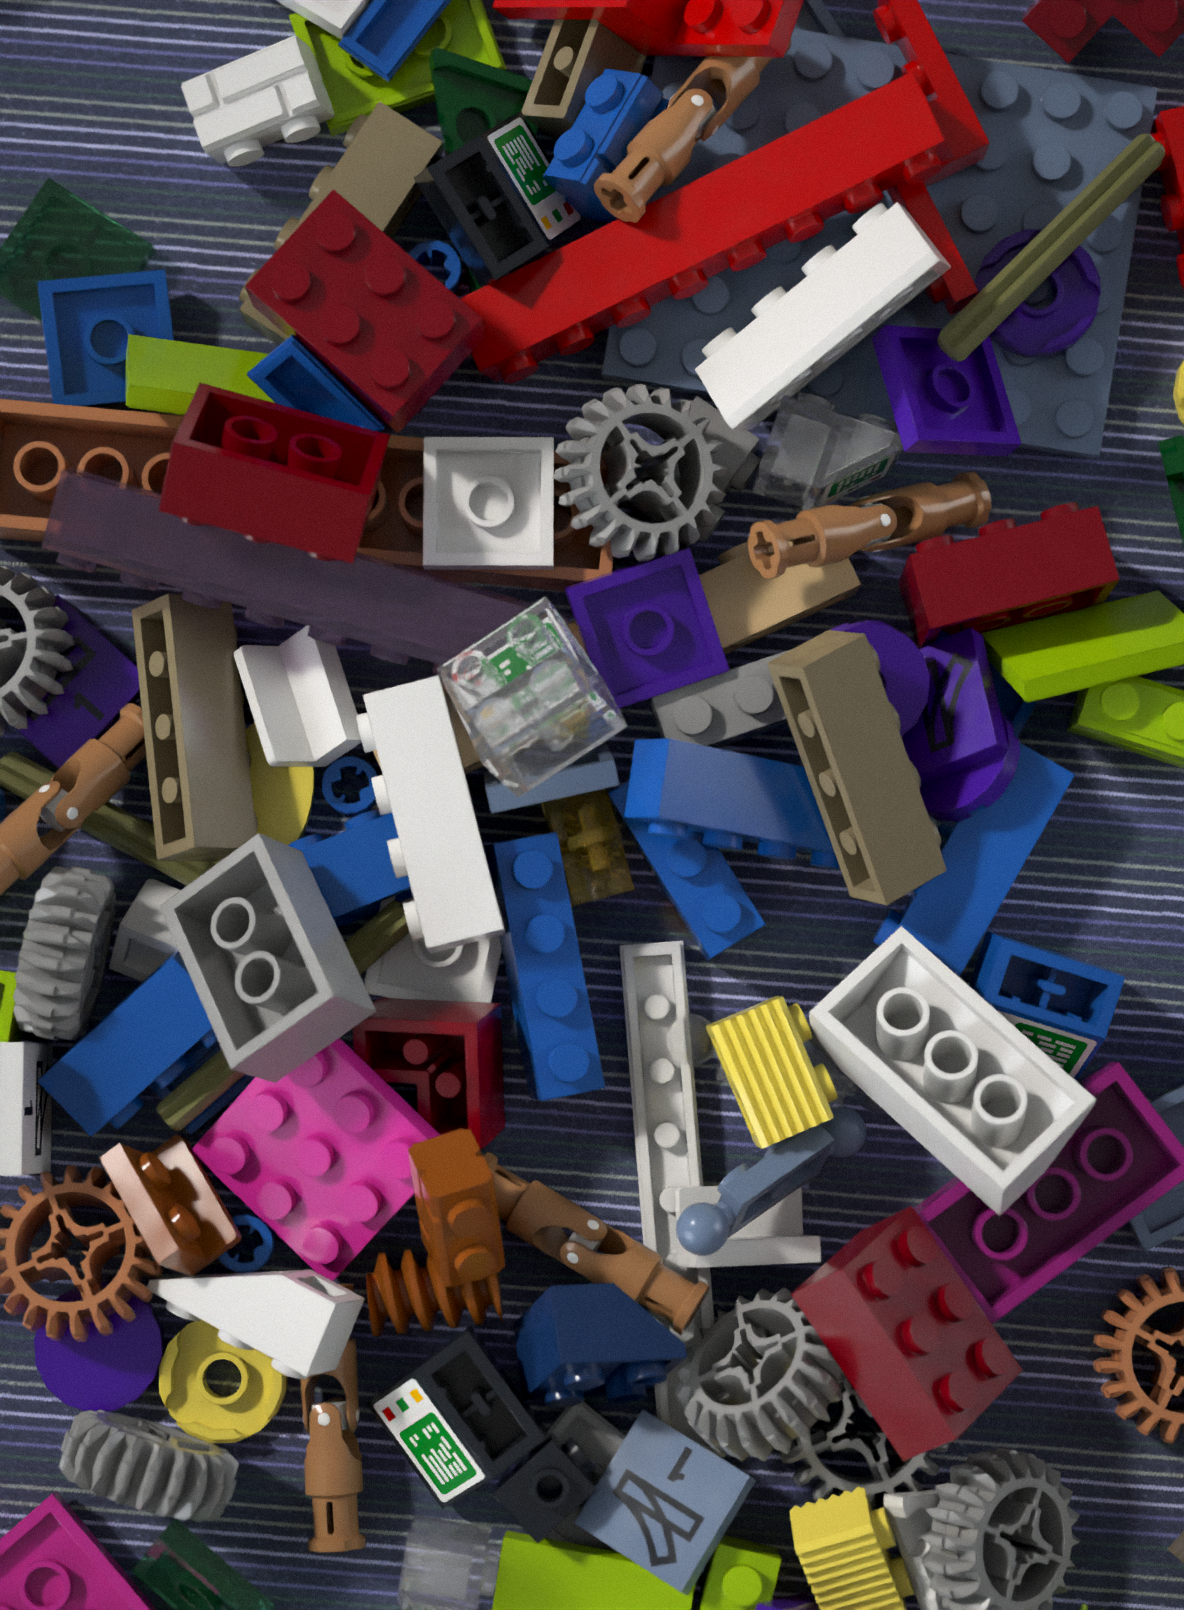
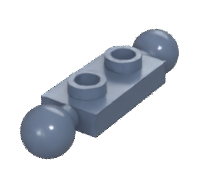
(754, 1190)

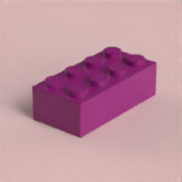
(1096, 1184)

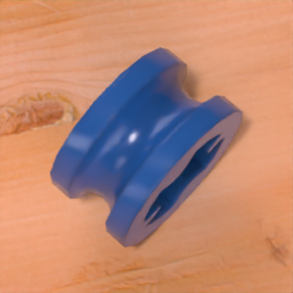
(444, 251)
(334, 776)
(261, 1254)

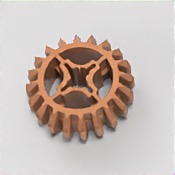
(50, 1264)
(1131, 1328)

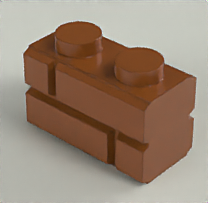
(457, 1207)

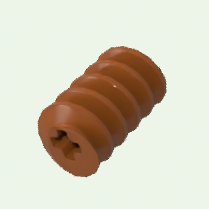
(421, 1293)

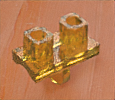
(589, 846)

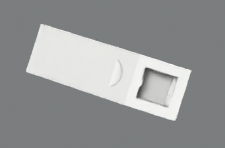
(284, 1314)

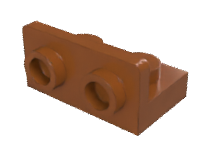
(172, 1204)

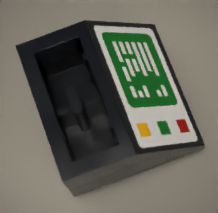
(497, 200)
(458, 1418)

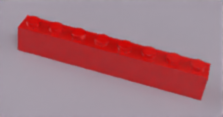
(708, 227)

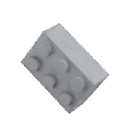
(267, 959)

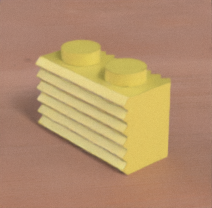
(772, 1071)
(847, 1554)

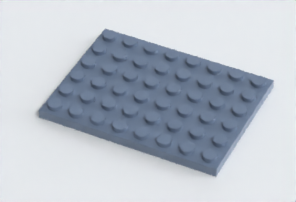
(1045, 146)

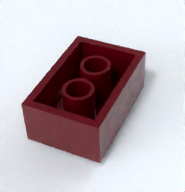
(366, 310)
(273, 473)
(1008, 574)
(907, 1334)

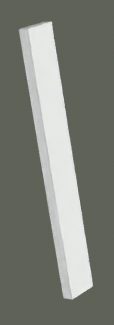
(663, 1132)

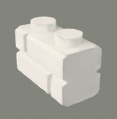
(258, 102)

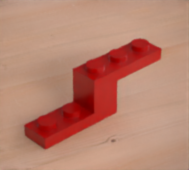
(907, 25)
(678, 26)

